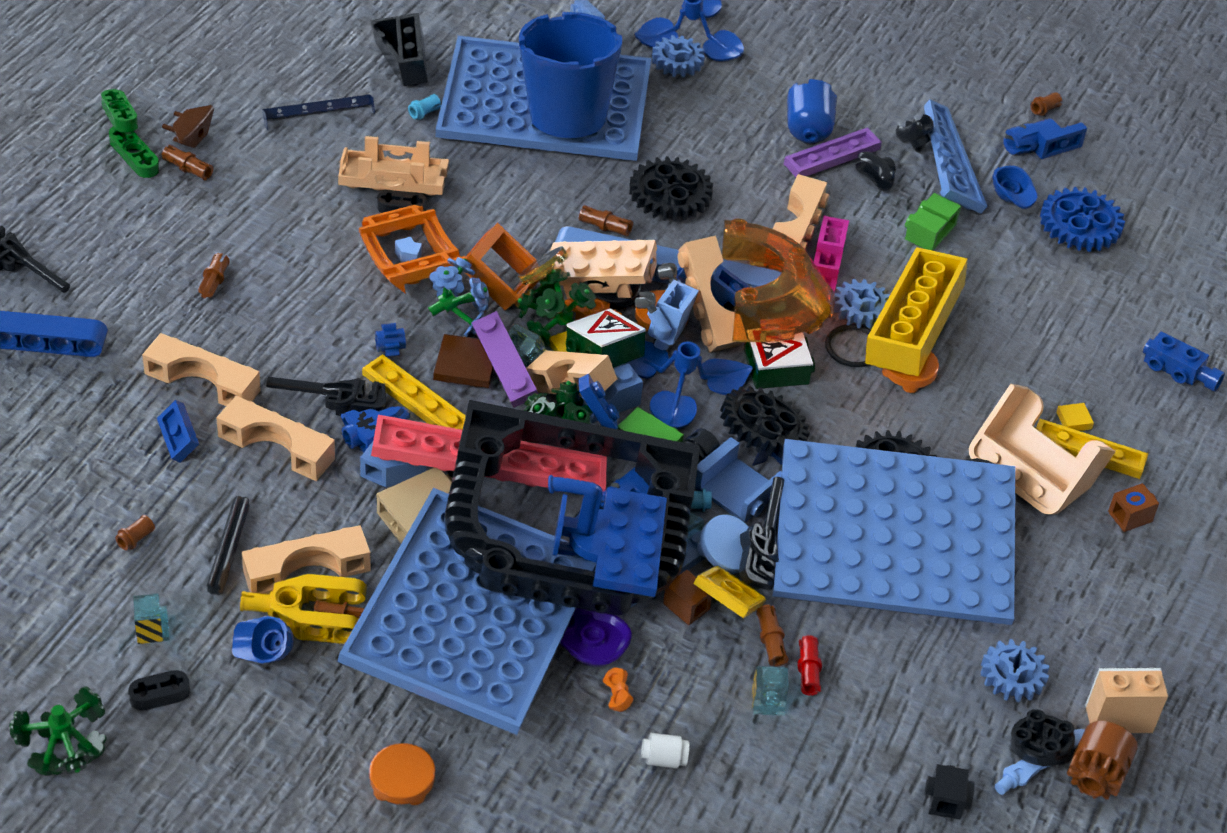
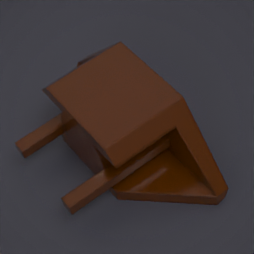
(191, 125)

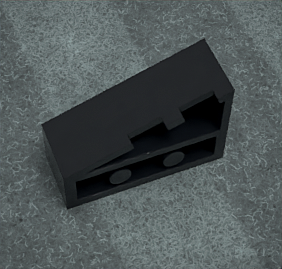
(402, 46)

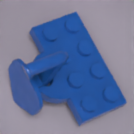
(620, 538)

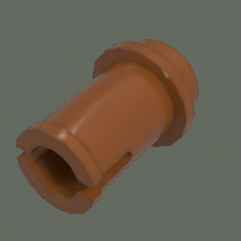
(1042, 105)
(129, 537)

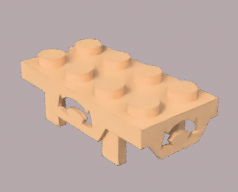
(380, 173)
(609, 261)

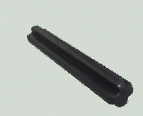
(228, 545)

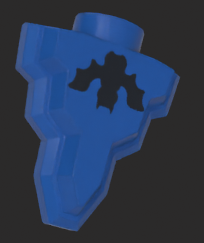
(361, 426)

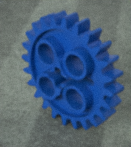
(1082, 219)

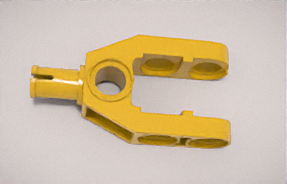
(290, 595)

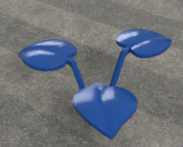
(720, 47)
(679, 410)

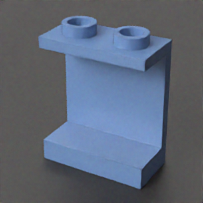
(733, 483)

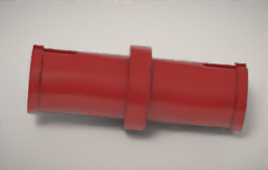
(809, 665)

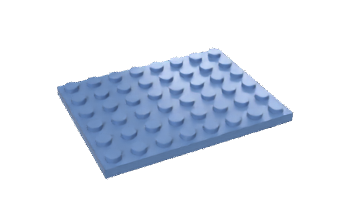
(490, 105)
(896, 532)
(450, 636)

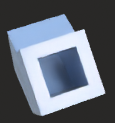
(407, 249)

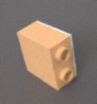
(1128, 698)

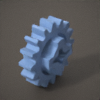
(678, 56)
(859, 302)
(999, 667)

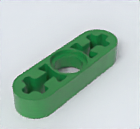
(119, 110)
(134, 160)

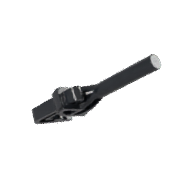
(14, 253)
(340, 395)
(761, 544)

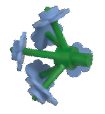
(448, 286)

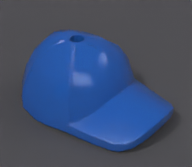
(1014, 186)
(259, 640)

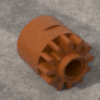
(1102, 759)

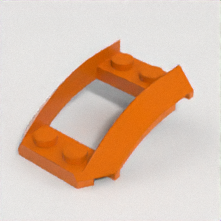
(406, 219)

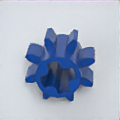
(390, 339)

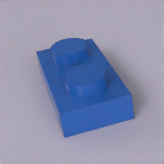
(594, 396)
(177, 431)

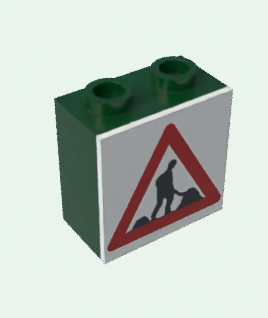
(607, 335)
(780, 362)

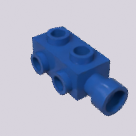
(1181, 361)

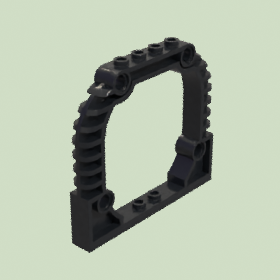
(496, 430)

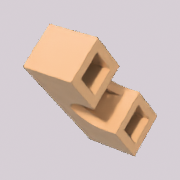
(558, 367)

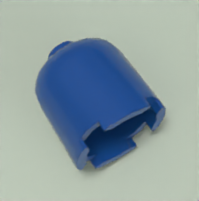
(811, 111)

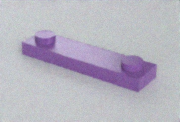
(832, 153)
(504, 358)

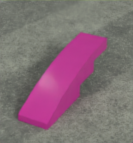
(830, 248)

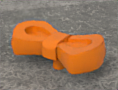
(616, 680)

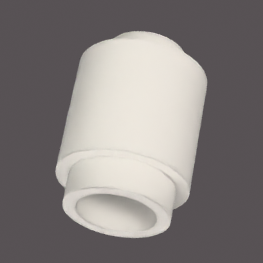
(665, 750)

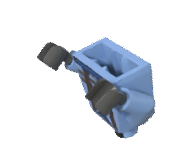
(671, 310)

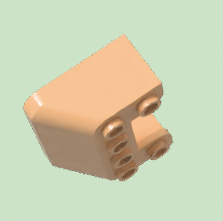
(1043, 469)

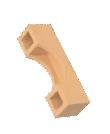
(805, 201)
(699, 261)
(174, 359)
(247, 423)
(340, 550)

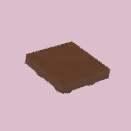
(463, 362)

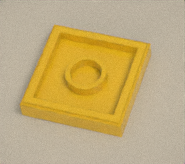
(730, 591)

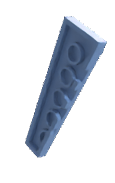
(952, 162)

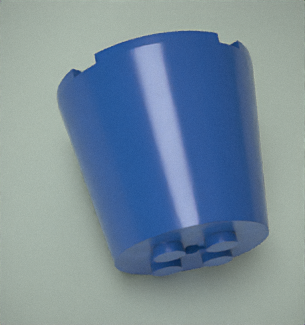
(569, 72)

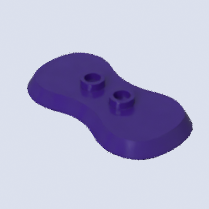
(596, 637)

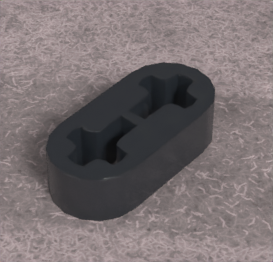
(399, 199)
(159, 690)

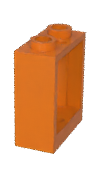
(512, 253)

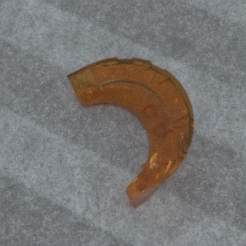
(787, 305)

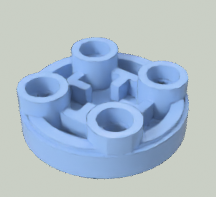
(721, 542)

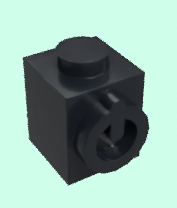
(949, 791)

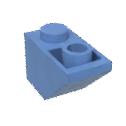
(387, 472)

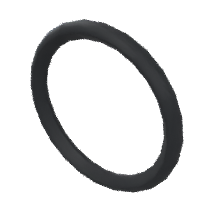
(832, 353)

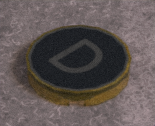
(543, 265)

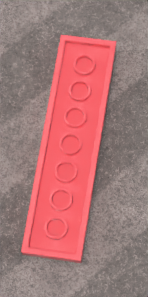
(438, 448)

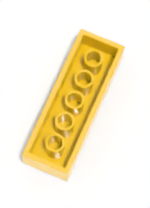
(916, 311)

